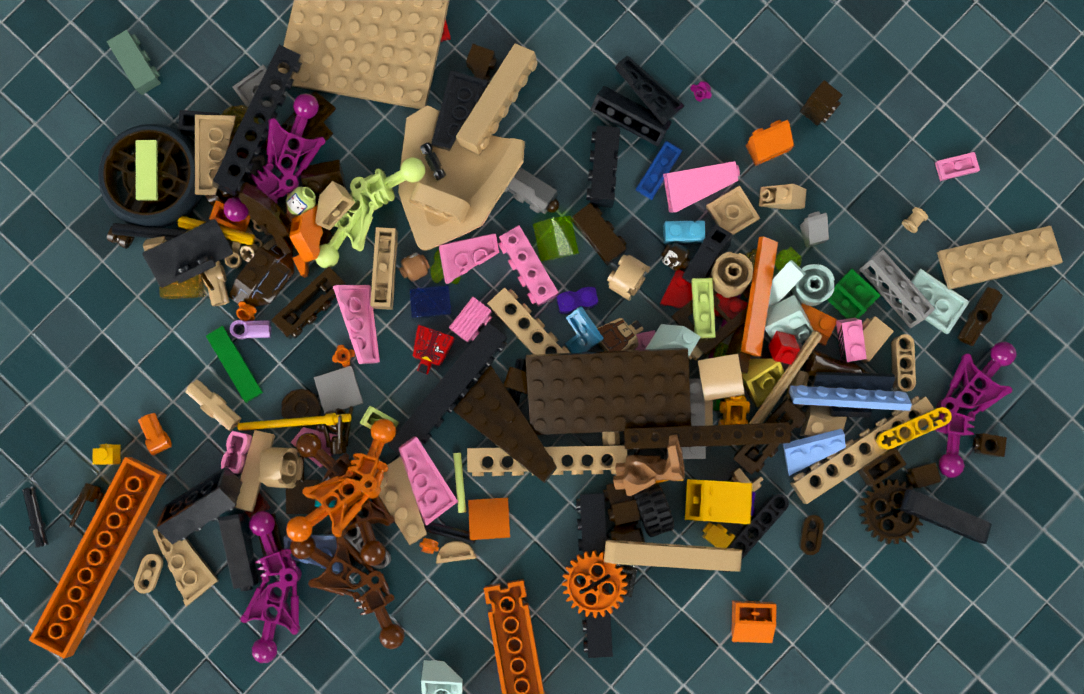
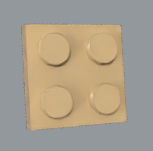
(733, 211)

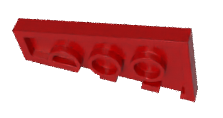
(680, 293)

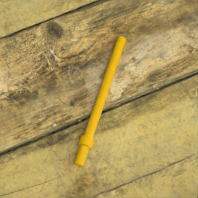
(328, 419)

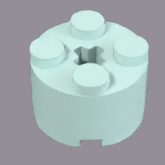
(822, 289)

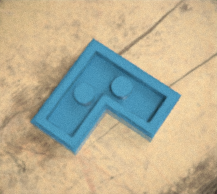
(586, 332)

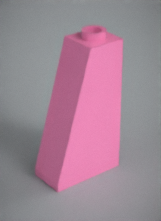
(697, 183)

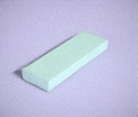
(784, 282)

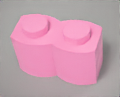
(237, 448)

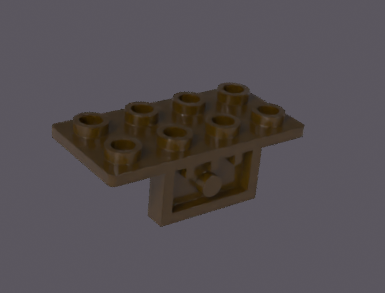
(314, 127)

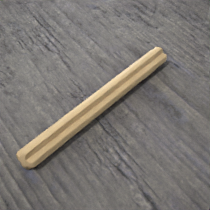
(786, 378)

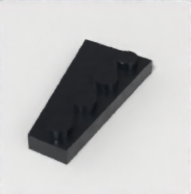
(651, 92)
(457, 104)

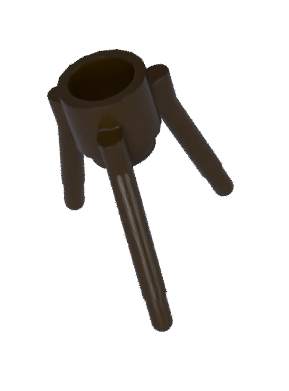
(338, 443)
(88, 493)

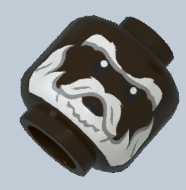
(675, 256)

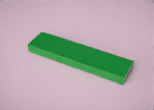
(234, 364)

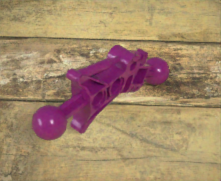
(277, 148)
(1002, 354)
(274, 563)

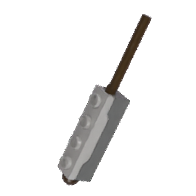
(534, 192)

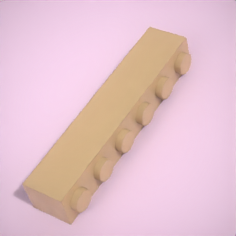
(497, 99)

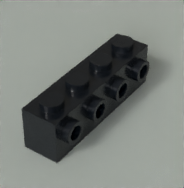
(629, 115)

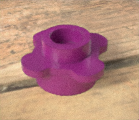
(701, 91)

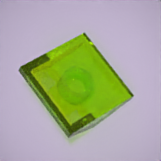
(555, 238)

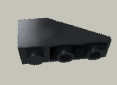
(711, 249)

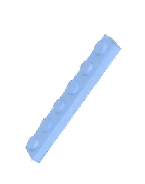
(850, 397)

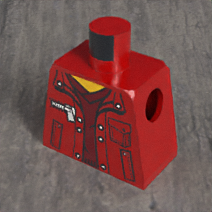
(431, 348)

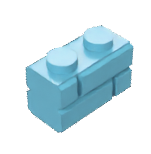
(684, 232)

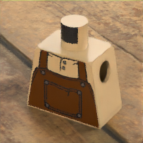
(619, 335)

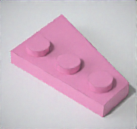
(465, 254)

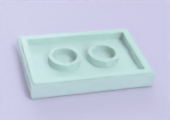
(946, 302)

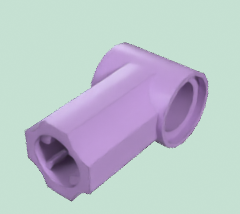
(253, 329)

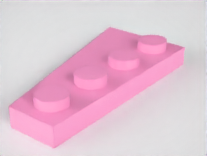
(428, 485)

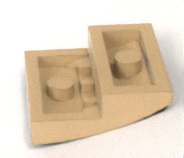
(721, 377)

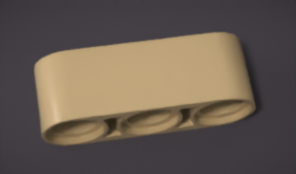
(907, 354)

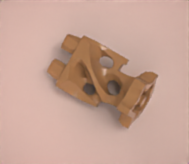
(643, 471)

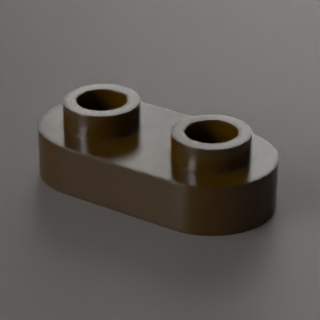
(813, 535)

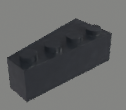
(604, 166)

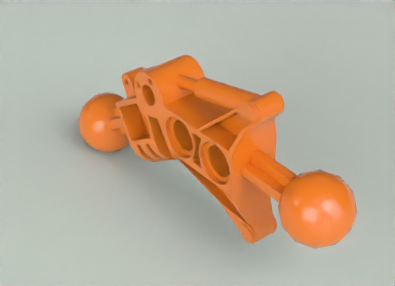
(365, 467)

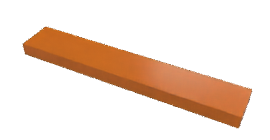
(759, 296)

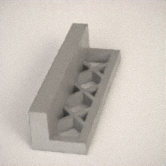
(899, 287)

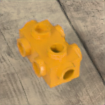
(734, 414)

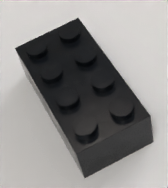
(199, 505)

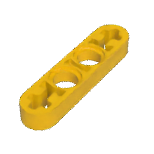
(913, 427)

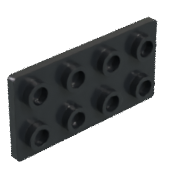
(188, 254)
(846, 380)

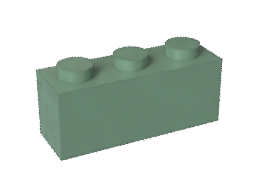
(134, 62)

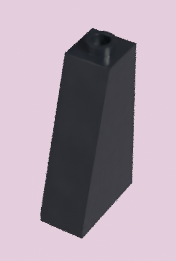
(239, 550)

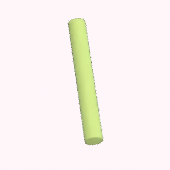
(459, 482)

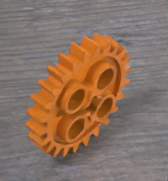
(604, 599)

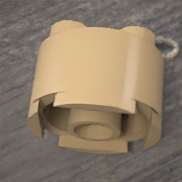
(729, 264)
(628, 276)
(280, 467)

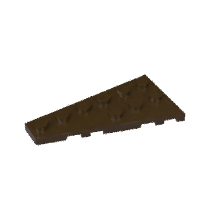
(499, 419)

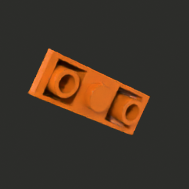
(306, 234)

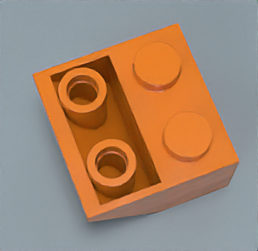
(770, 142)
(753, 621)

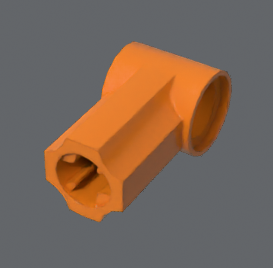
(156, 438)

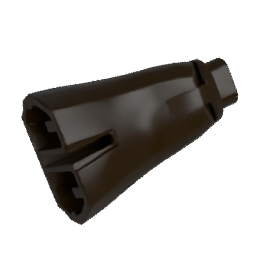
(824, 363)

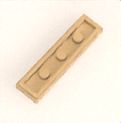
(250, 484)

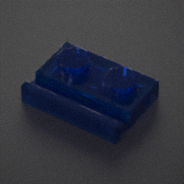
(430, 301)

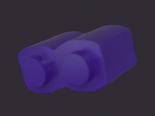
(570, 300)

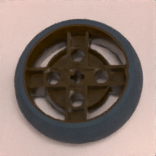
(117, 159)

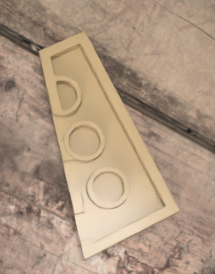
(211, 145)
(188, 568)

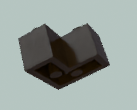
(623, 507)

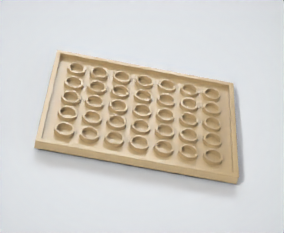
(367, 47)

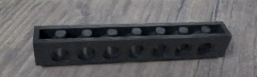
(282, 58)

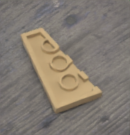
(401, 503)

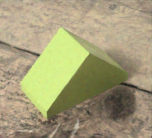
(372, 415)

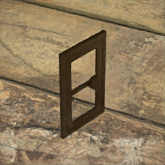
(704, 344)

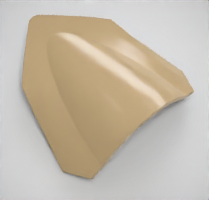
(467, 193)

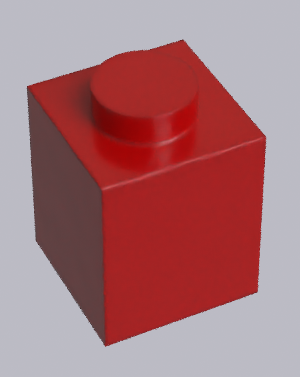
(784, 347)

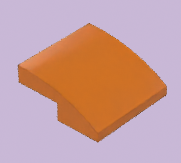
(489, 518)

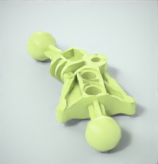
(358, 218)

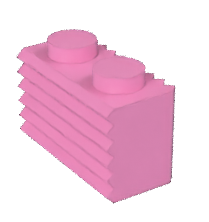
(471, 320)

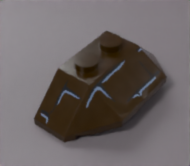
(263, 276)

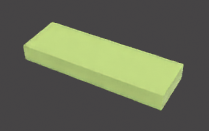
(146, 170)
(703, 307)

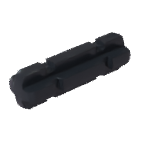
(433, 161)

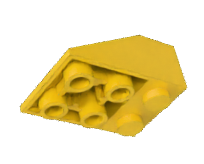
(718, 501)

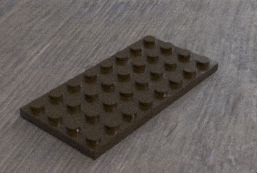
(608, 390)

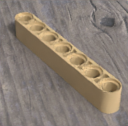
(672, 555)

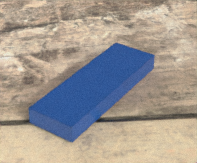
(661, 164)

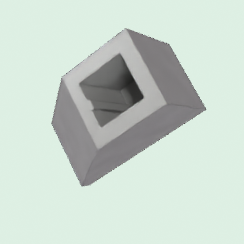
(815, 229)

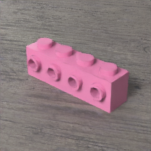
(528, 266)

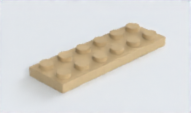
(999, 257)

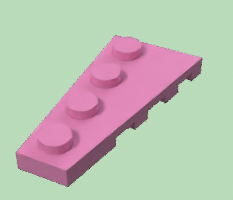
(359, 320)

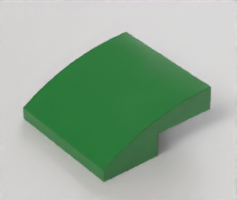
(853, 295)

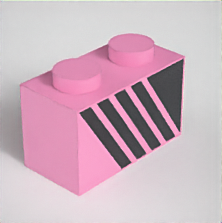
(851, 339)

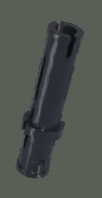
(35, 518)

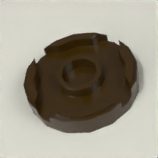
(300, 404)

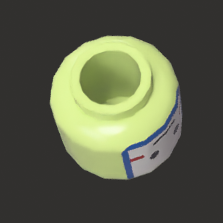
(300, 200)

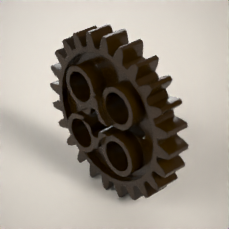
(898, 528)

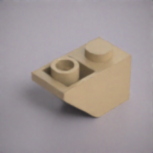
(783, 197)

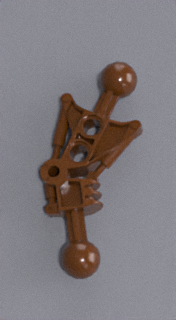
(372, 551)
(371, 600)

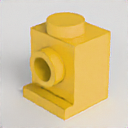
(107, 454)
(717, 535)

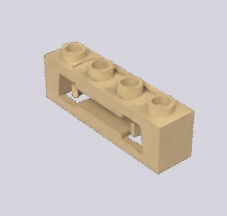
(384, 268)

